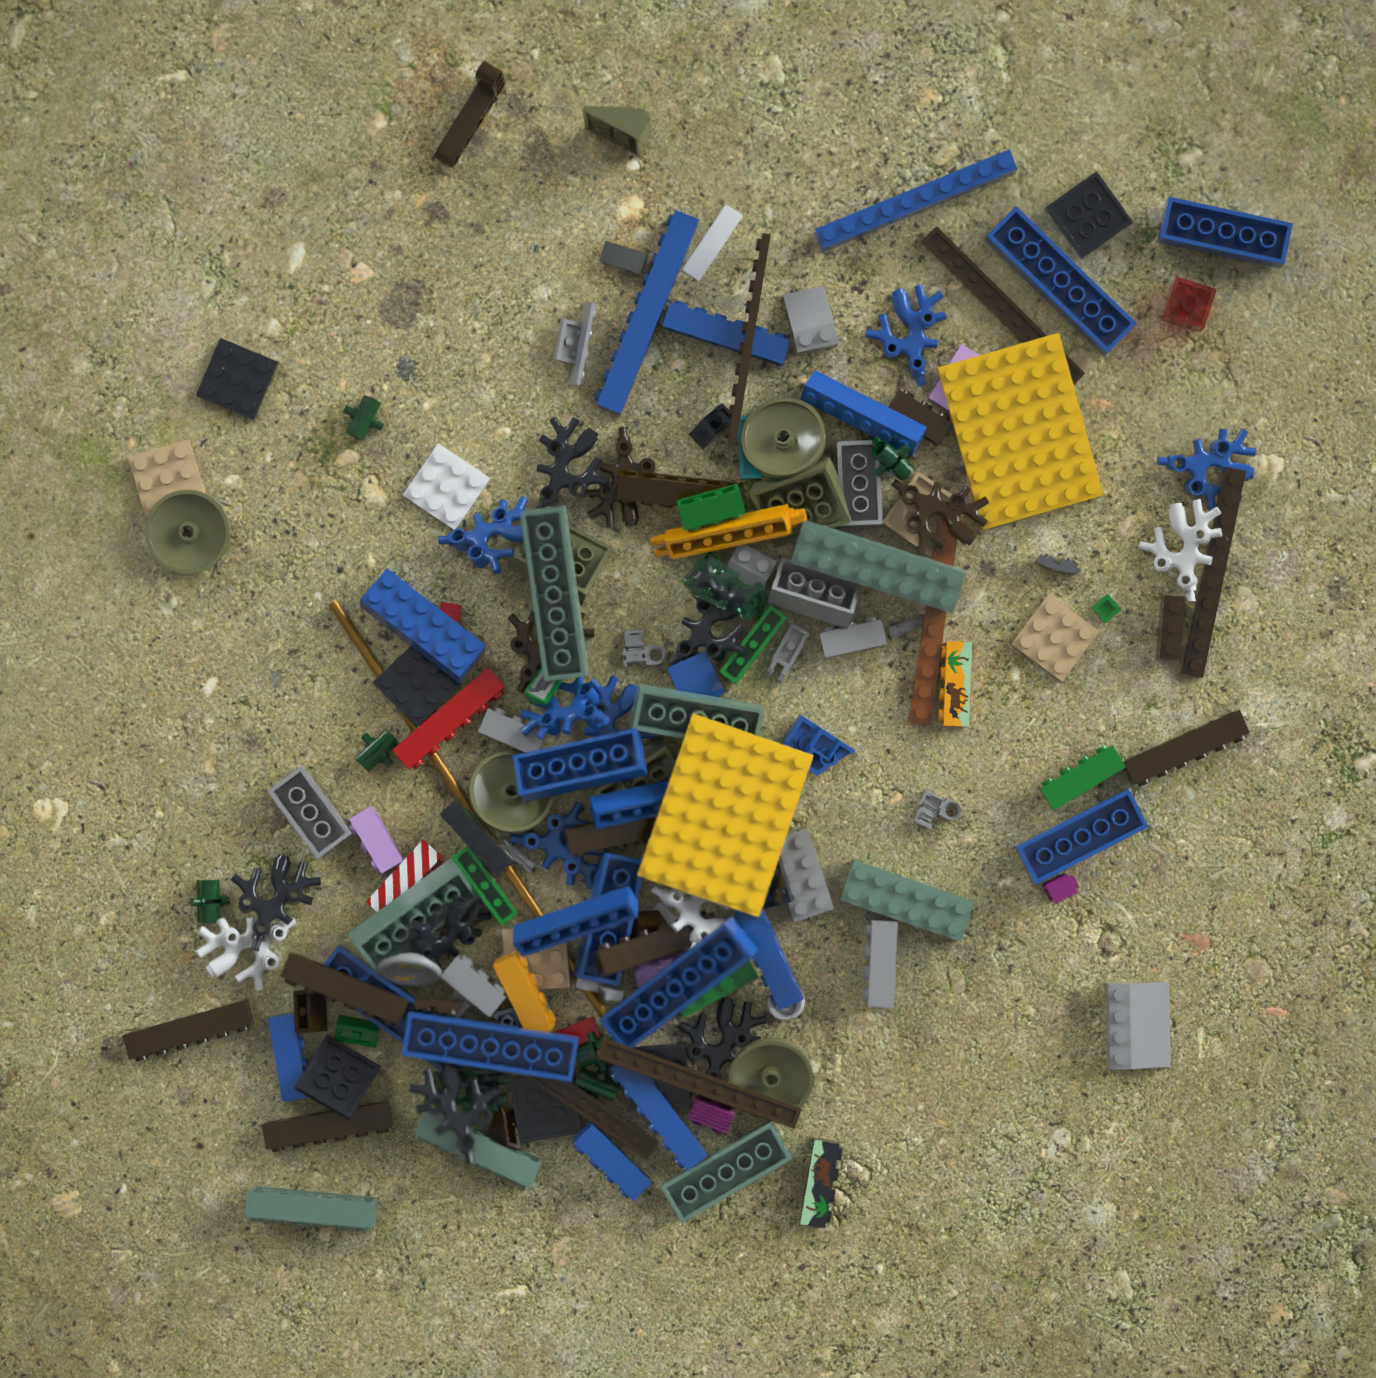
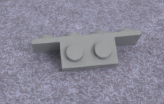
(573, 342)

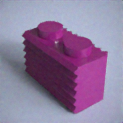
(1060, 887)
(711, 1114)

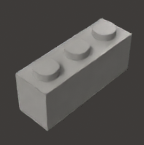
(853, 639)
(508, 731)

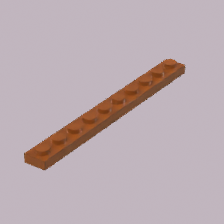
(931, 639)

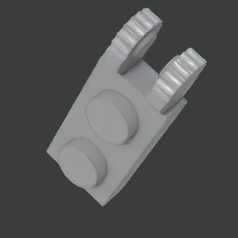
(788, 650)

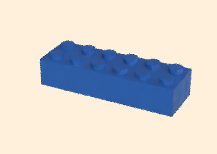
(1224, 232)
(422, 625)
(580, 765)
(1081, 836)
(611, 874)

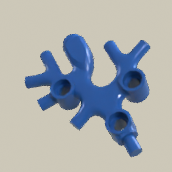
(916, 340)
(1202, 460)
(478, 537)
(581, 708)
(615, 710)
(555, 848)

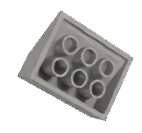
(1137, 1025)

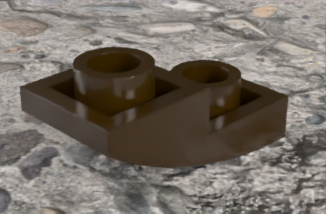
(443, 1005)

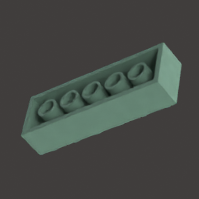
(670, 711)
(906, 900)
(389, 930)
(488, 1153)
(726, 1171)
(311, 1207)

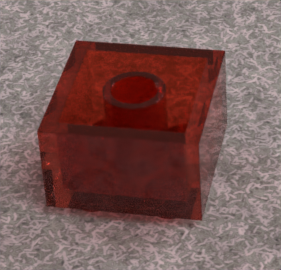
(1188, 304)

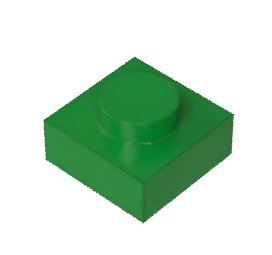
(1106, 608)

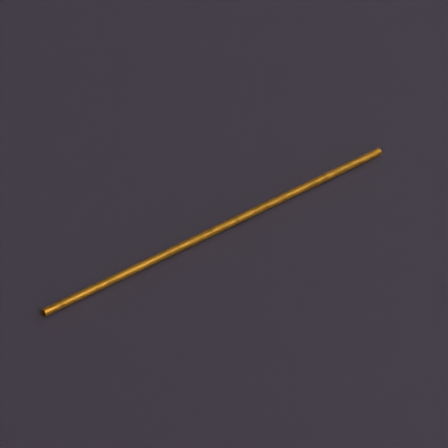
(456, 789)

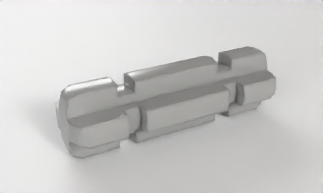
(905, 626)
(518, 855)

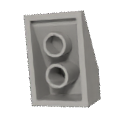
(810, 320)
(750, 565)

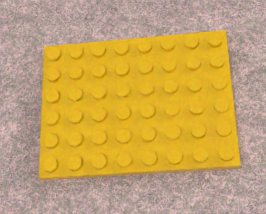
(1020, 430)
(725, 815)

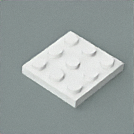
(446, 487)

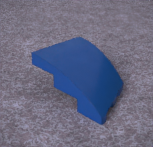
(696, 676)
(814, 740)

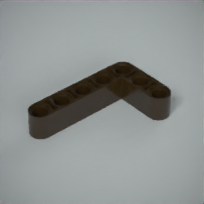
(489, 85)

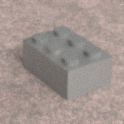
(474, 984)

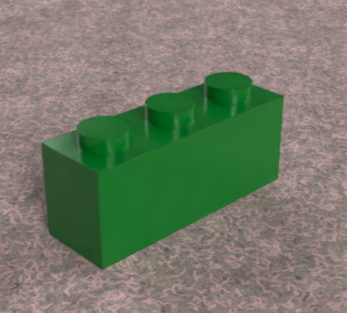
(711, 507)

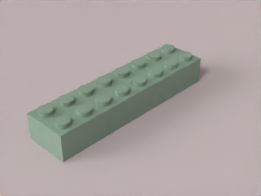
(878, 566)
(554, 593)

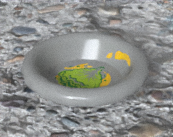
(409, 970)

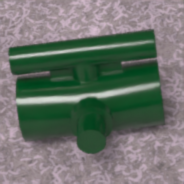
(363, 417)
(891, 459)
(377, 750)
(208, 901)
(587, 1055)
(598, 1084)

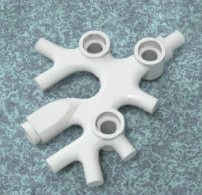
(1189, 556)
(689, 913)
(236, 944)

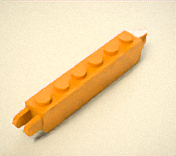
(728, 533)

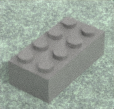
(859, 483)
(814, 593)
(310, 812)
(804, 876)
(881, 963)

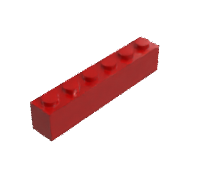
(448, 719)

